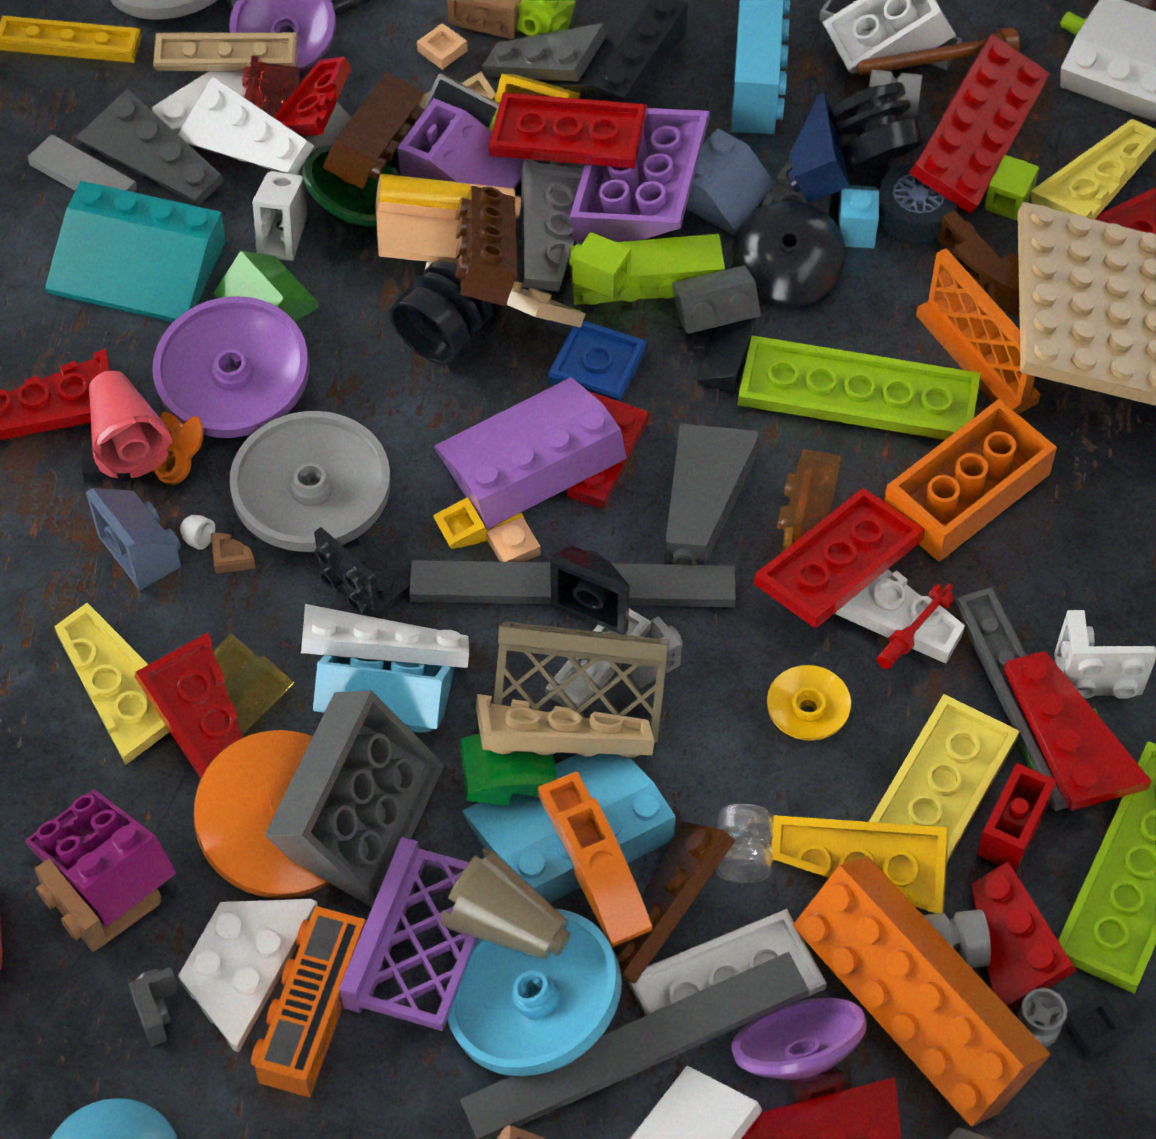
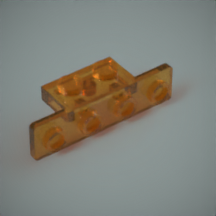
(810, 494)

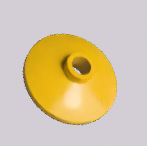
(813, 688)

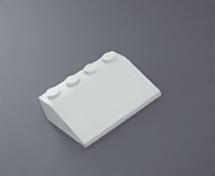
(1115, 58)

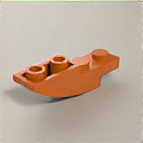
(596, 858)

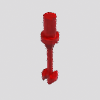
(902, 640)

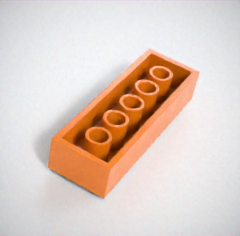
(920, 990)

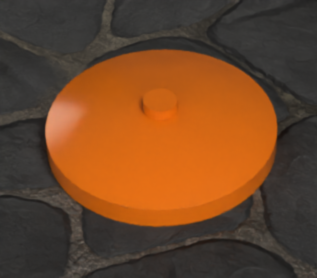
(237, 806)

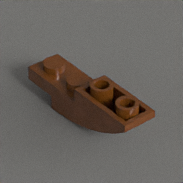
(994, 274)

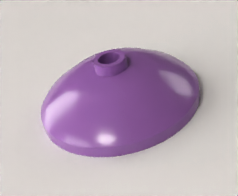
(310, 19)
(800, 1038)

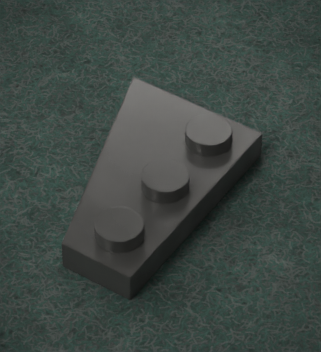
(547, 56)

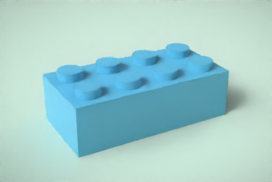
(759, 64)

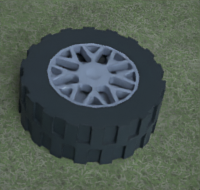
(899, 209)

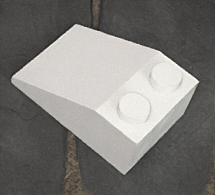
(887, 28)

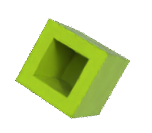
(1011, 187)
(600, 265)

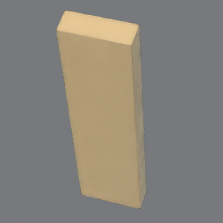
(222, 50)

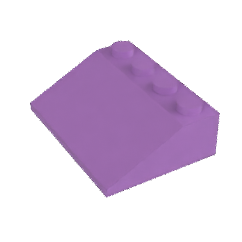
(655, 194)
(532, 451)

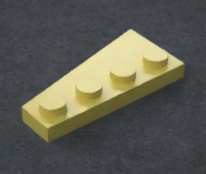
(108, 674)

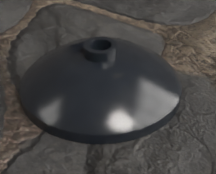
(795, 273)

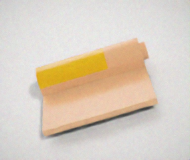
(420, 217)

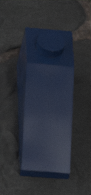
(818, 155)

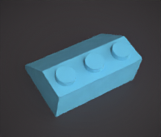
(410, 690)

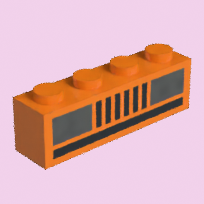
(309, 1005)

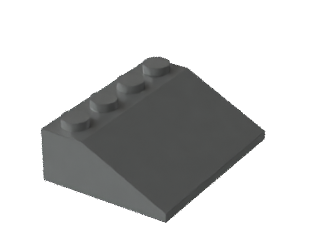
(355, 795)

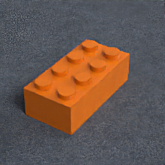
(971, 478)

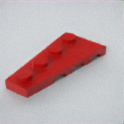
(52, 401)

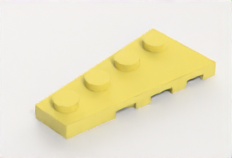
(1099, 173)

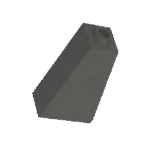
(705, 486)

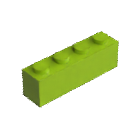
(658, 265)

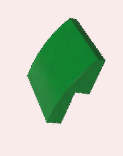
(495, 776)

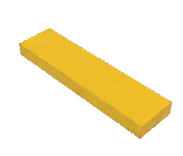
(69, 39)

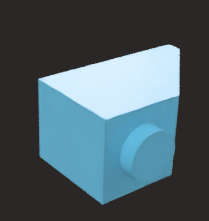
(858, 215)

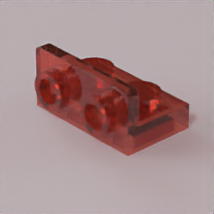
(269, 84)

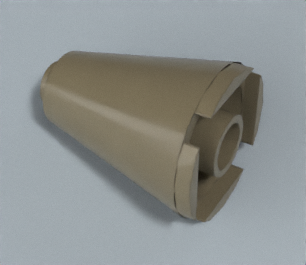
(504, 909)

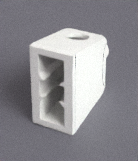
(284, 199)

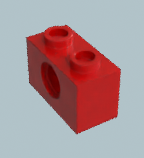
(1016, 816)

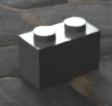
(716, 299)

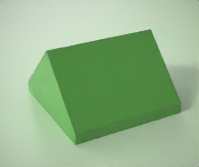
(268, 280)

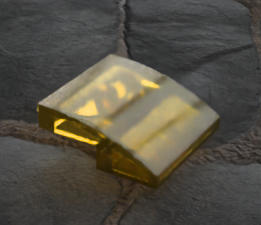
(249, 681)

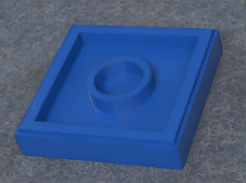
(598, 360)

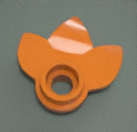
(185, 443)

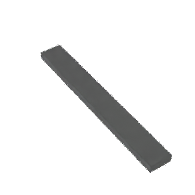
(532, 583)
(638, 1046)

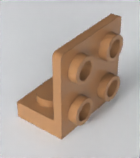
(485, 16)

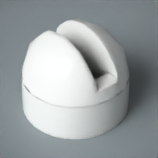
(197, 531)

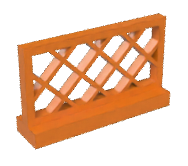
(964, 338)

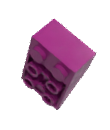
(103, 855)

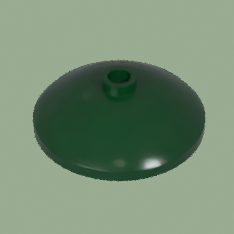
(337, 196)

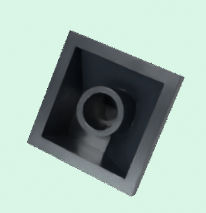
(590, 588)

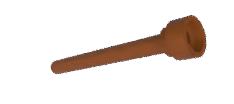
(934, 55)

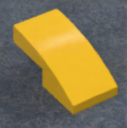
(463, 526)

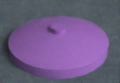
(231, 365)

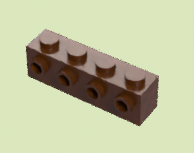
(375, 131)
(486, 245)

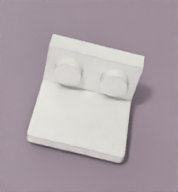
(1101, 669)

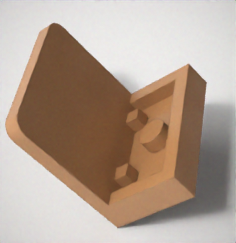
(77, 915)

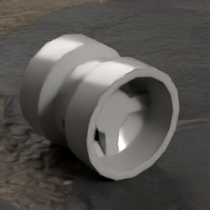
(1045, 1008)

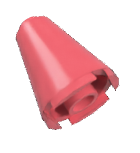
(125, 428)

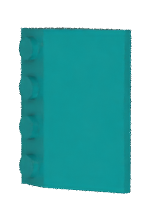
(135, 252)

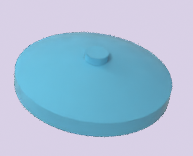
(534, 1012)

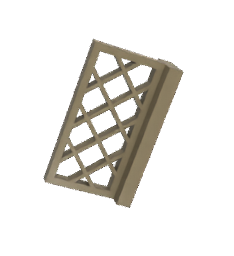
(582, 645)

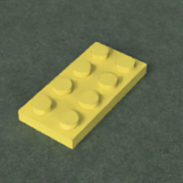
(948, 770)

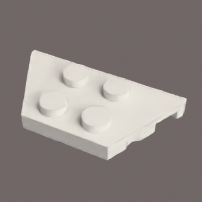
(242, 961)

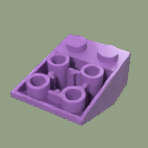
(454, 148)

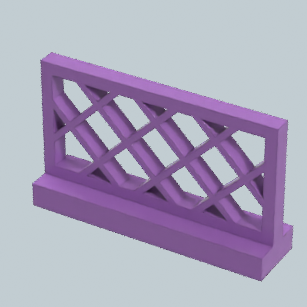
(382, 933)

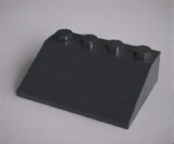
(633, 52)

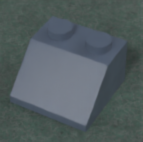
(728, 182)
(134, 535)

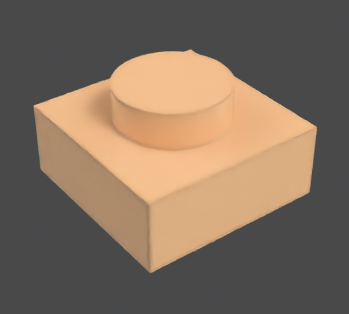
(442, 46)
(514, 542)

